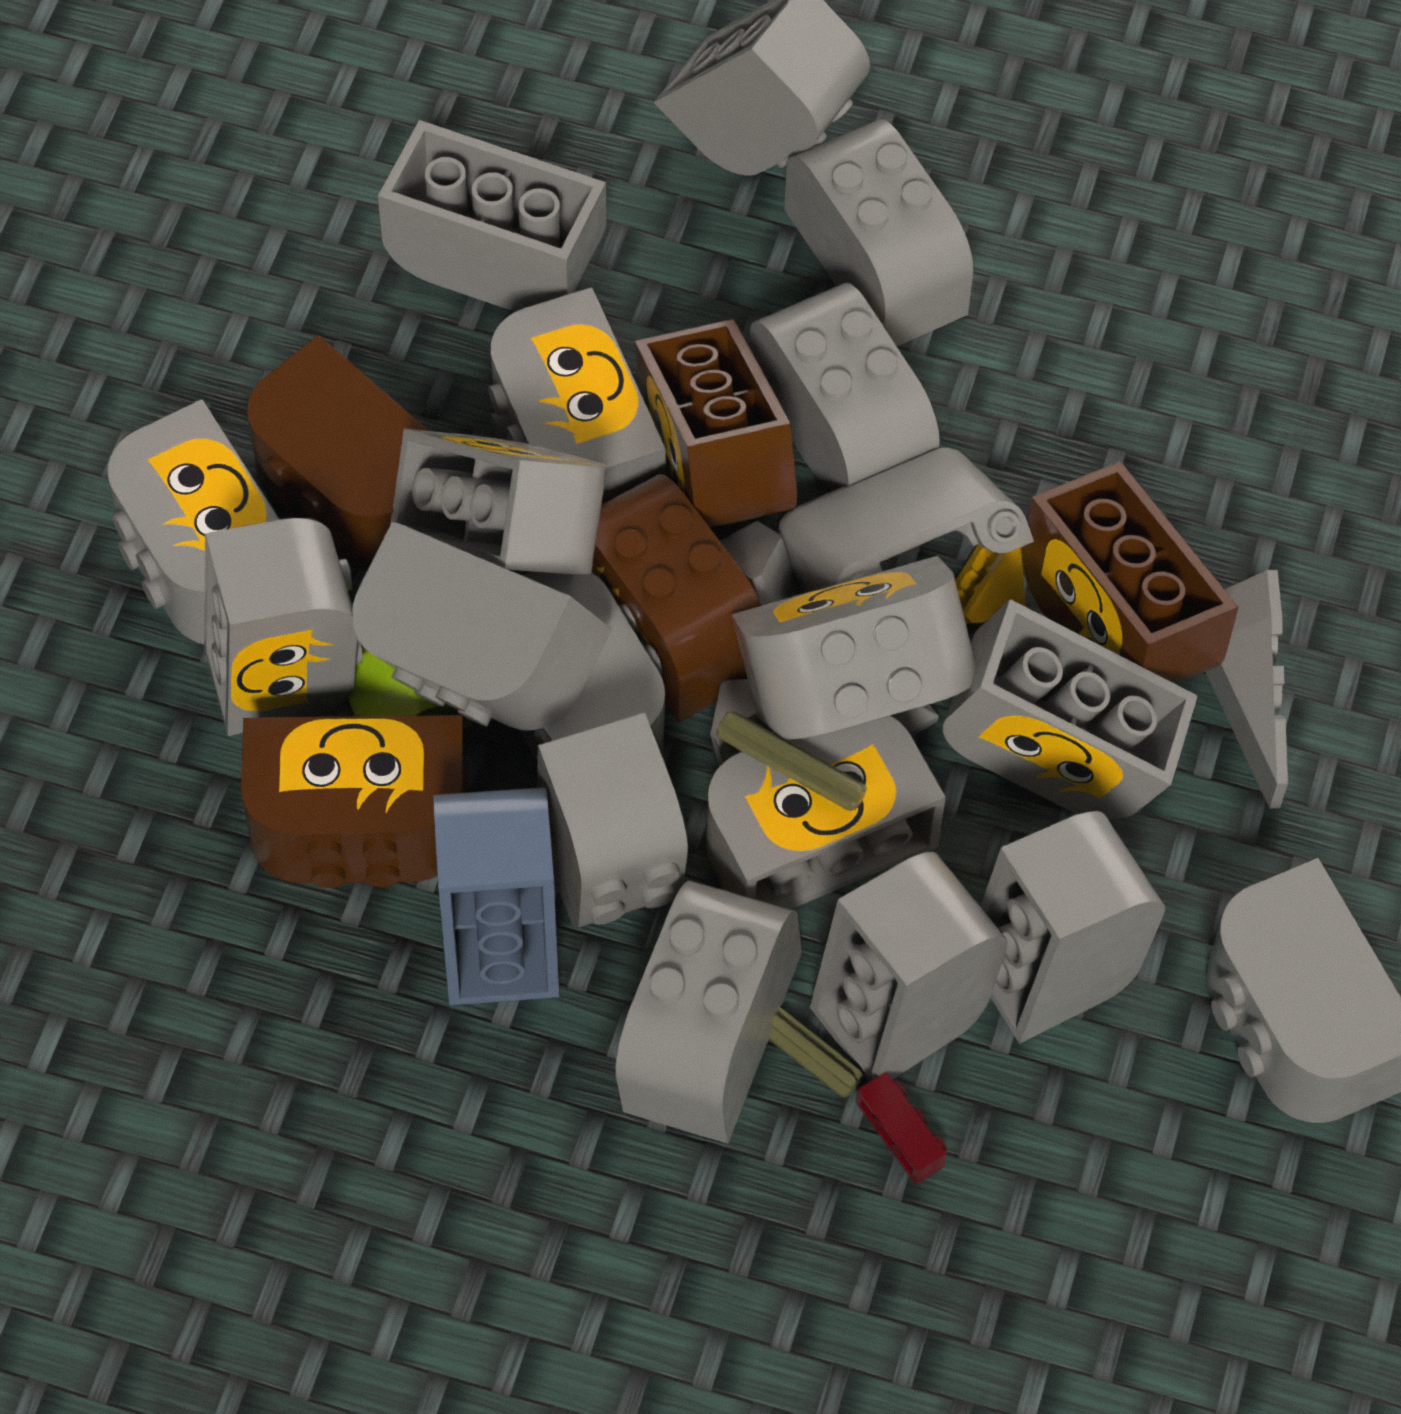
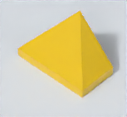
(989, 583)

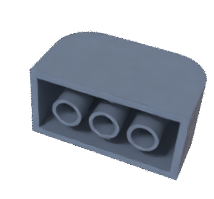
(496, 895)

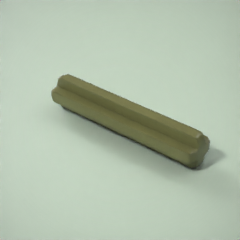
(791, 761)
(814, 1054)

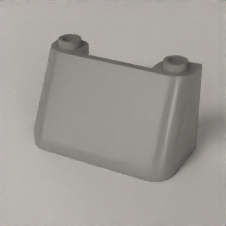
(894, 511)

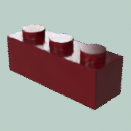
(902, 1127)

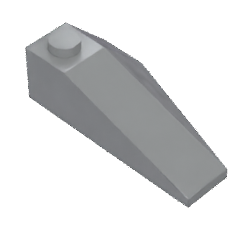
(1251, 685)

